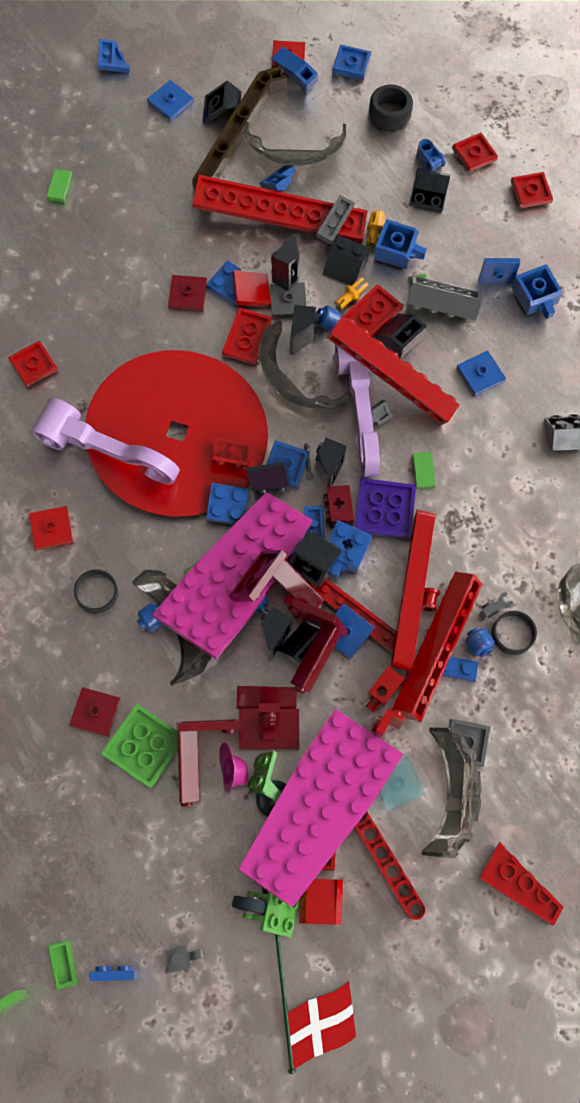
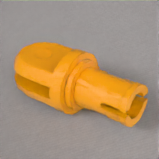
(375, 227)
(350, 294)

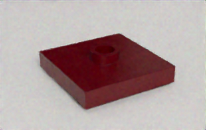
(187, 292)
(95, 712)

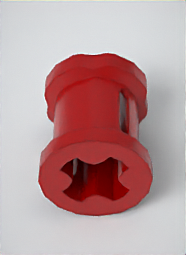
(430, 599)

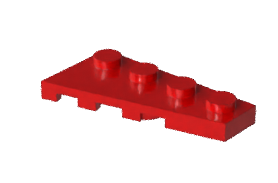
(511, 879)

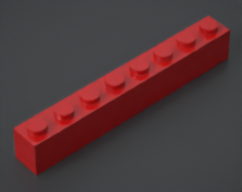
(393, 370)
(438, 646)

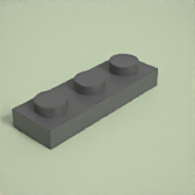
(335, 219)

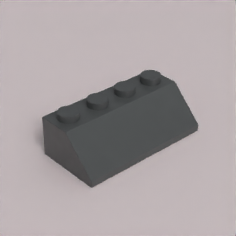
(444, 298)

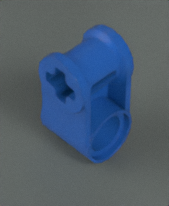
(429, 155)

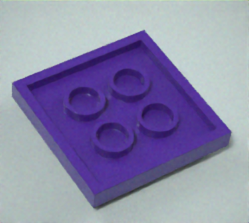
(385, 508)

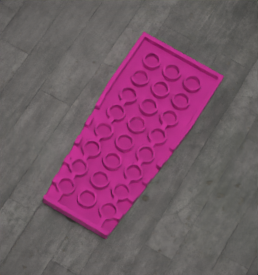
(201, 601)
(319, 807)

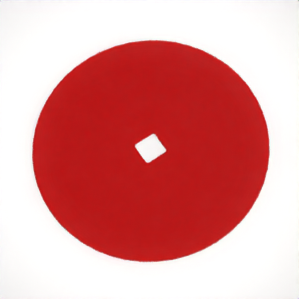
(185, 388)

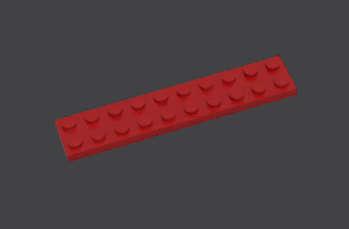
(272, 207)

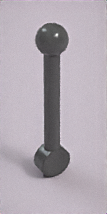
(309, 475)

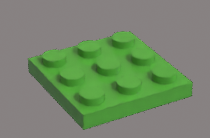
(142, 746)

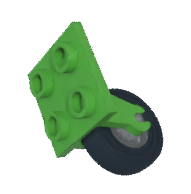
(266, 790)
(277, 917)

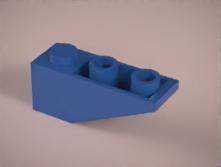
(296, 69)

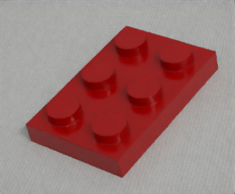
(374, 310)
(246, 335)

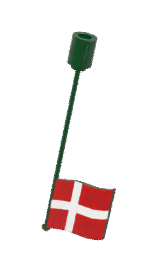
(316, 1024)

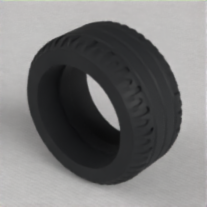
(393, 94)

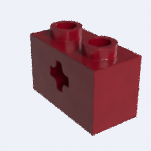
(340, 496)

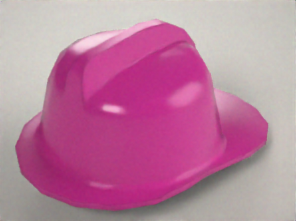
(232, 767)

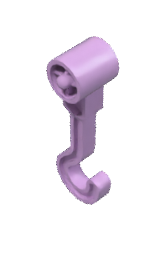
(359, 388)
(62, 424)

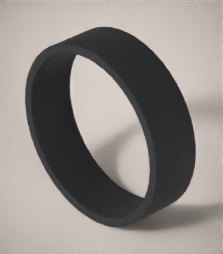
(90, 573)
(525, 617)

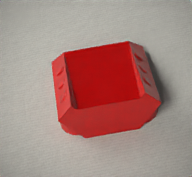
(322, 902)

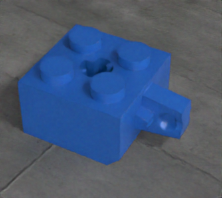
(398, 244)
(537, 291)
(358, 544)

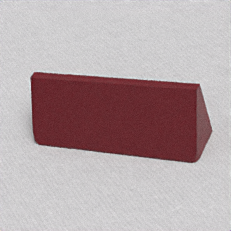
(250, 696)

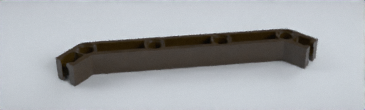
(264, 84)

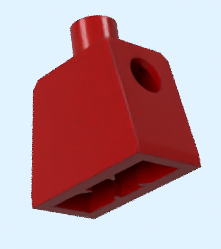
(389, 681)

